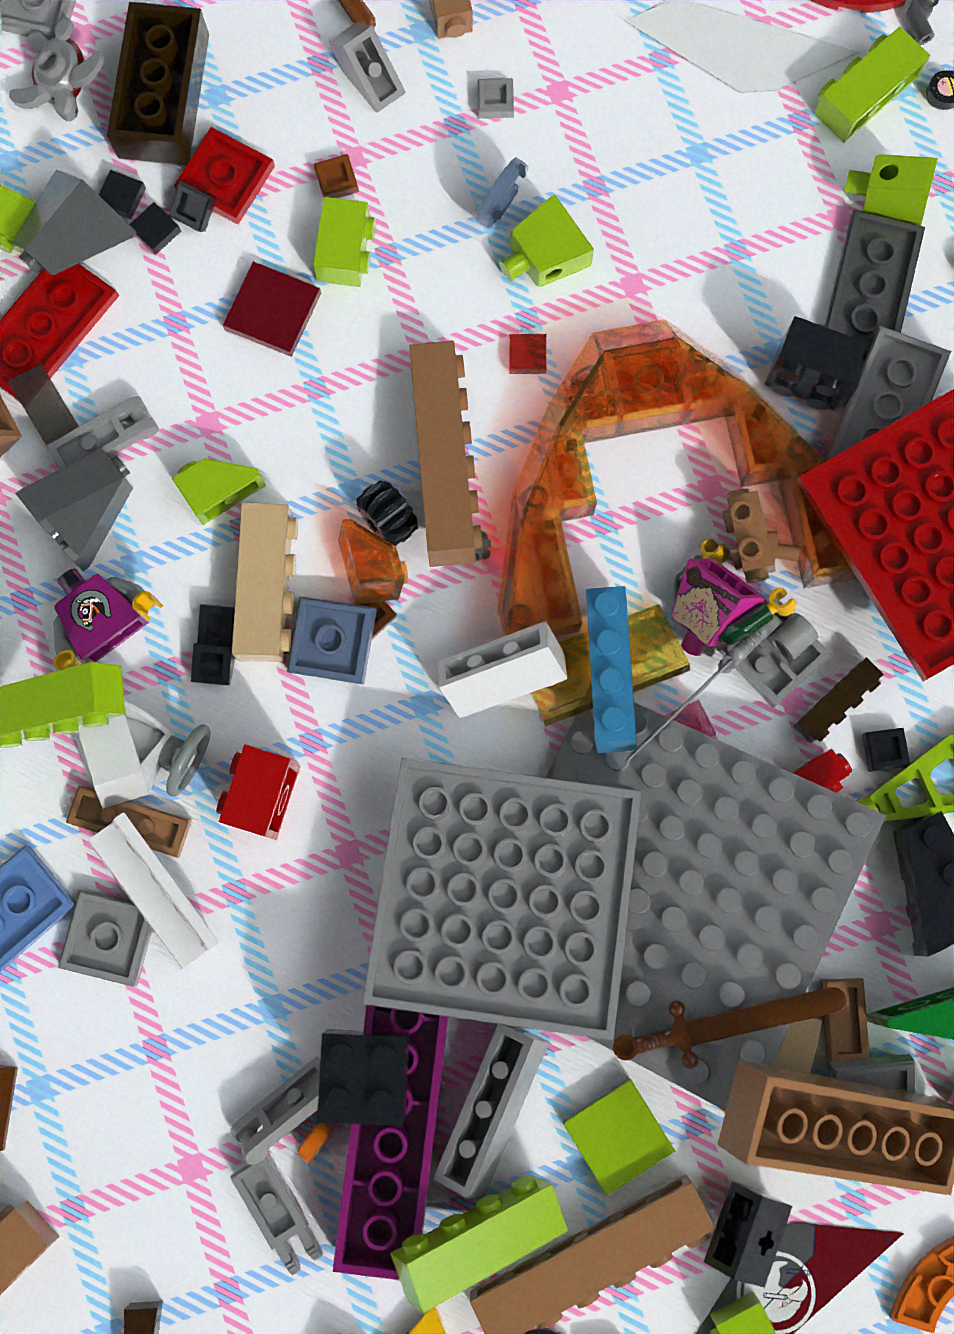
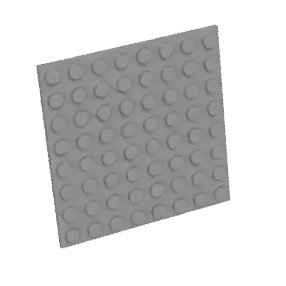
(728, 886)

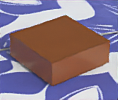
(336, 177)

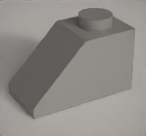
(367, 65)

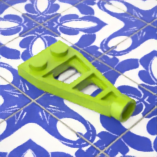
(921, 768)

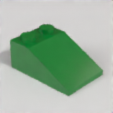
(924, 1015)

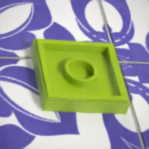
(618, 1136)

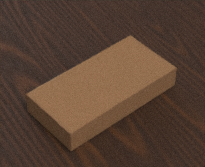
(847, 1030)

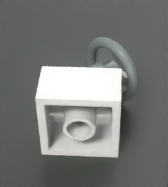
(131, 751)

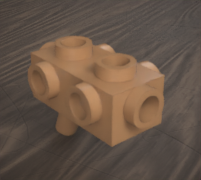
(756, 546)

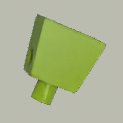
(895, 186)
(547, 246)

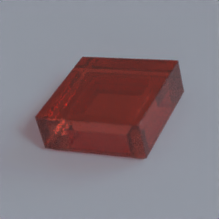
(527, 354)

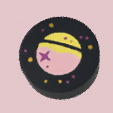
(941, 90)

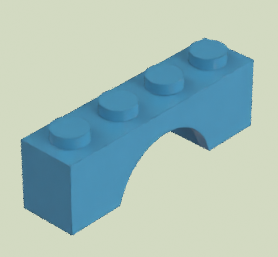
(611, 670)

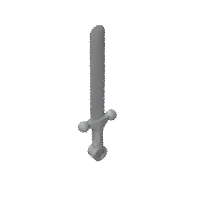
(726, 665)

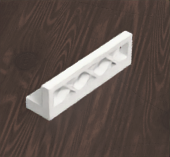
(153, 891)

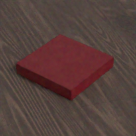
(272, 309)

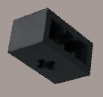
(747, 1234)

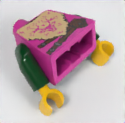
(719, 605)

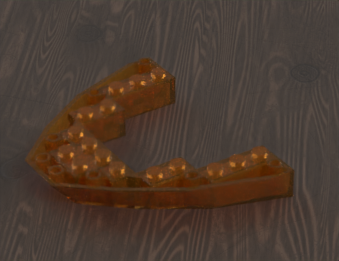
(630, 385)

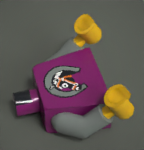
(97, 617)

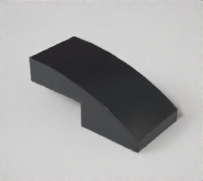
(213, 651)

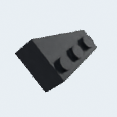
(927, 869)

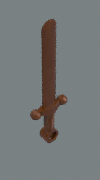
(730, 1023)

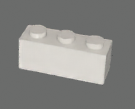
(502, 670)

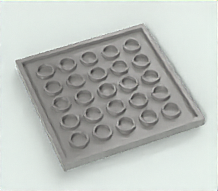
(504, 899)

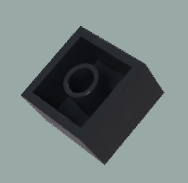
(815, 364)
(363, 1077)

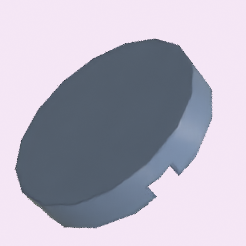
(501, 193)

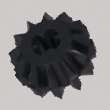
(387, 512)

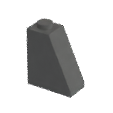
(68, 226)
(80, 504)

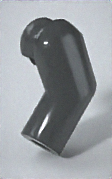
(917, 19)

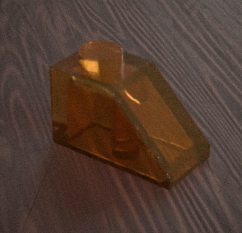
(370, 564)

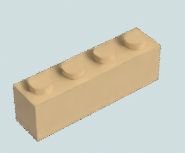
(264, 582)

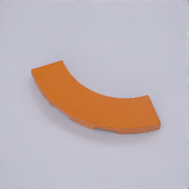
(926, 1289)

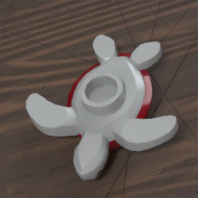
(58, 72)

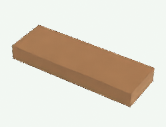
(159, 829)

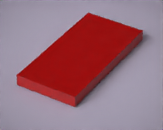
(51, 321)

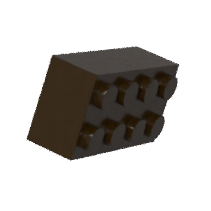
(158, 83)

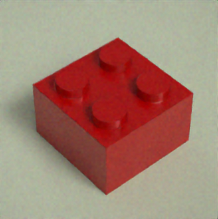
(258, 791)

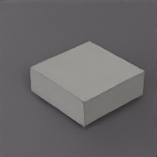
(495, 98)

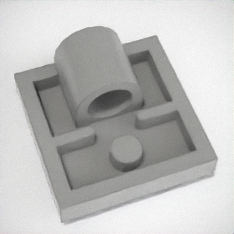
(782, 658)

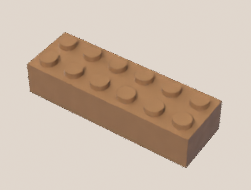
(839, 1129)

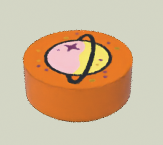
(315, 1142)

